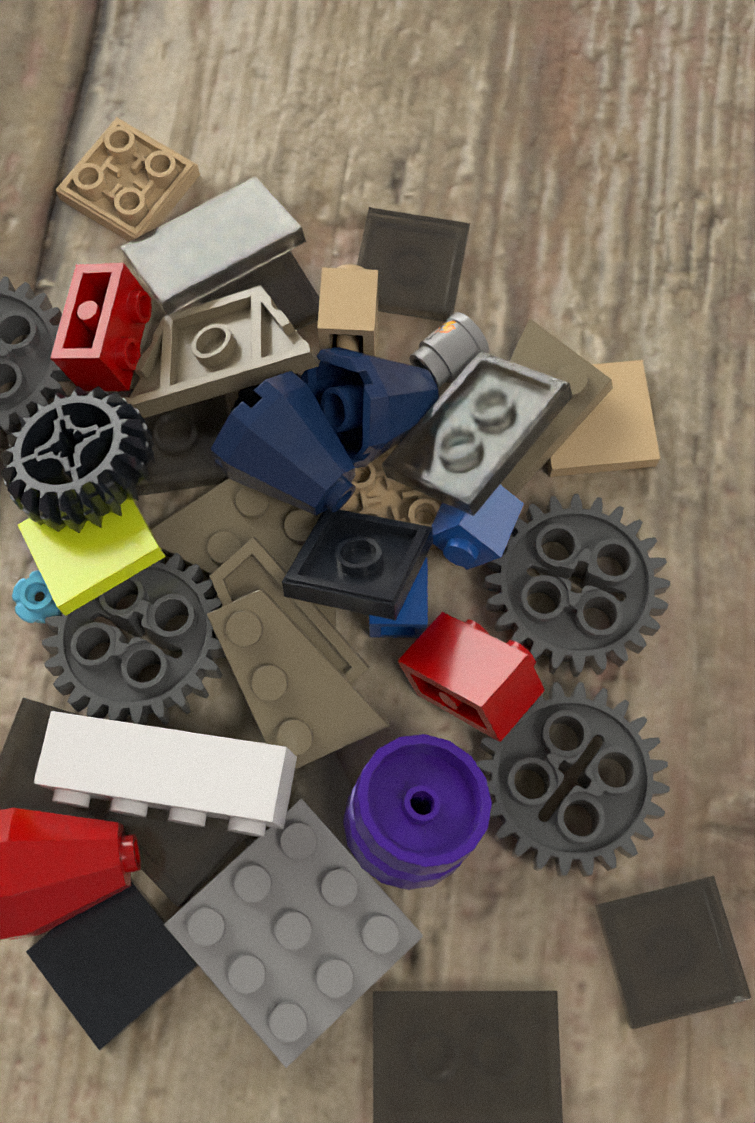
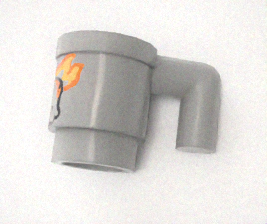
(450, 348)

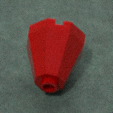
(58, 868)

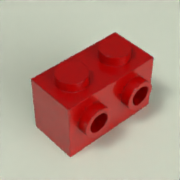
(102, 327)
(472, 675)

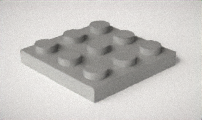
(293, 932)

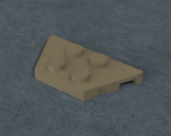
(217, 352)
(226, 519)

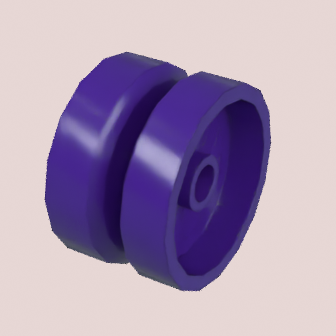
(416, 811)

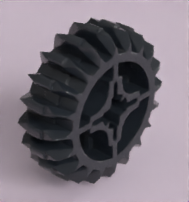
(78, 459)

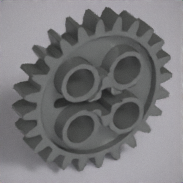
(30, 360)
(564, 632)
(111, 681)
(613, 811)

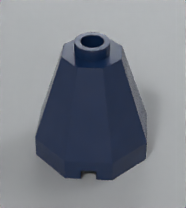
(369, 399)
(286, 448)

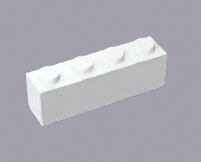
(167, 771)

